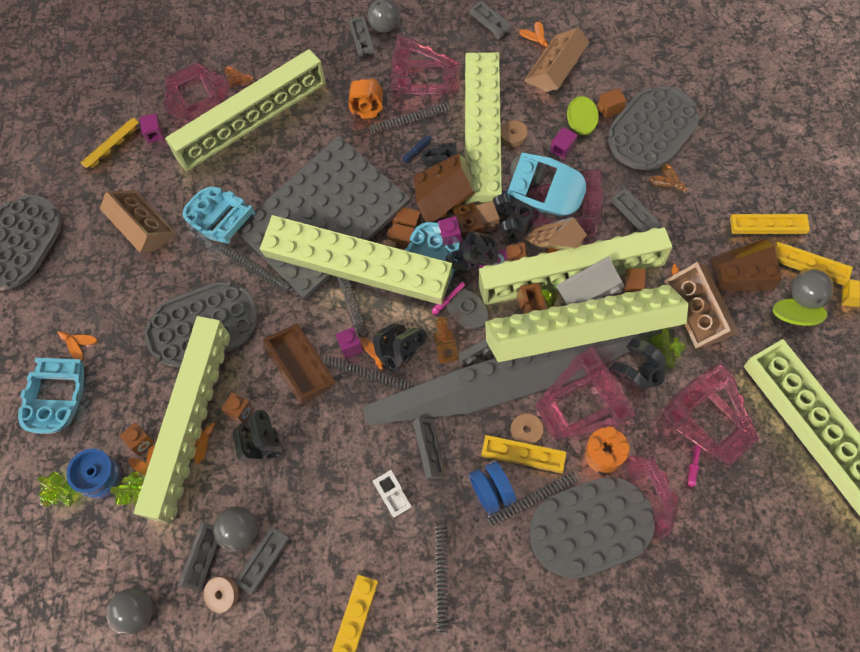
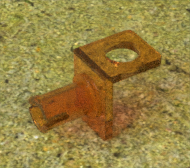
(444, 339)

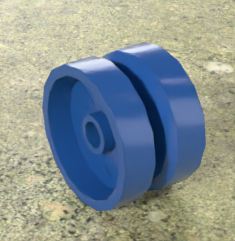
(93, 473)
(492, 487)

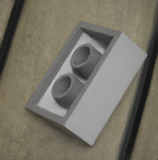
(592, 283)

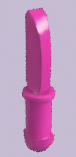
(437, 308)
(693, 472)

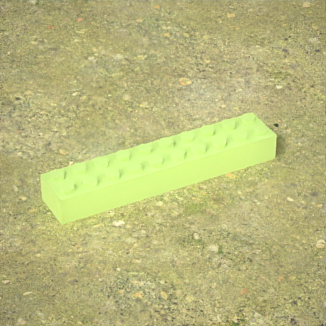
(246, 110)
(483, 125)
(633, 251)
(357, 259)
(585, 322)
(810, 415)
(183, 421)

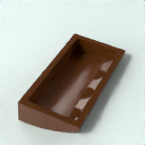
(298, 363)

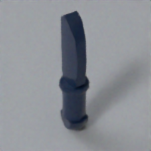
(414, 150)

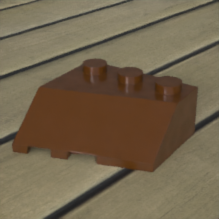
(443, 187)
(747, 268)

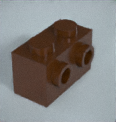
(468, 219)

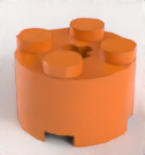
(365, 98)
(611, 440)

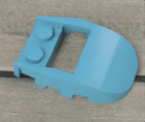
(565, 190)
(210, 206)
(428, 242)
(50, 415)

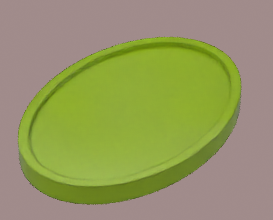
(582, 115)
(793, 313)

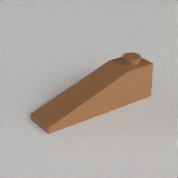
(558, 235)

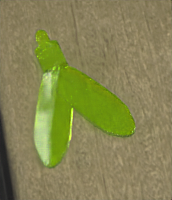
(550, 297)

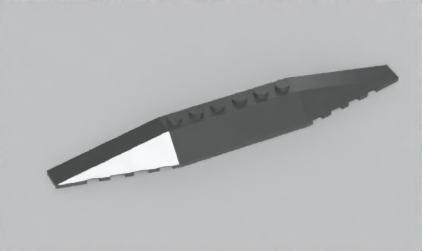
(490, 383)

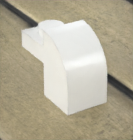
(391, 493)

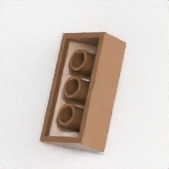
(557, 60)
(136, 220)
(707, 313)

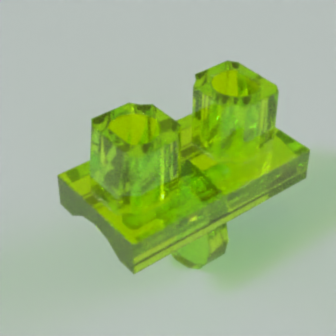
(664, 340)
(51, 491)
(123, 492)

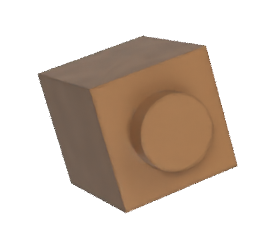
(488, 216)

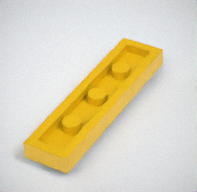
(105, 148)
(769, 224)
(805, 260)
(523, 454)
(355, 615)

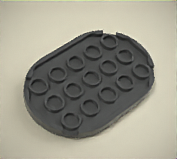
(653, 128)
(26, 236)
(174, 320)
(592, 527)

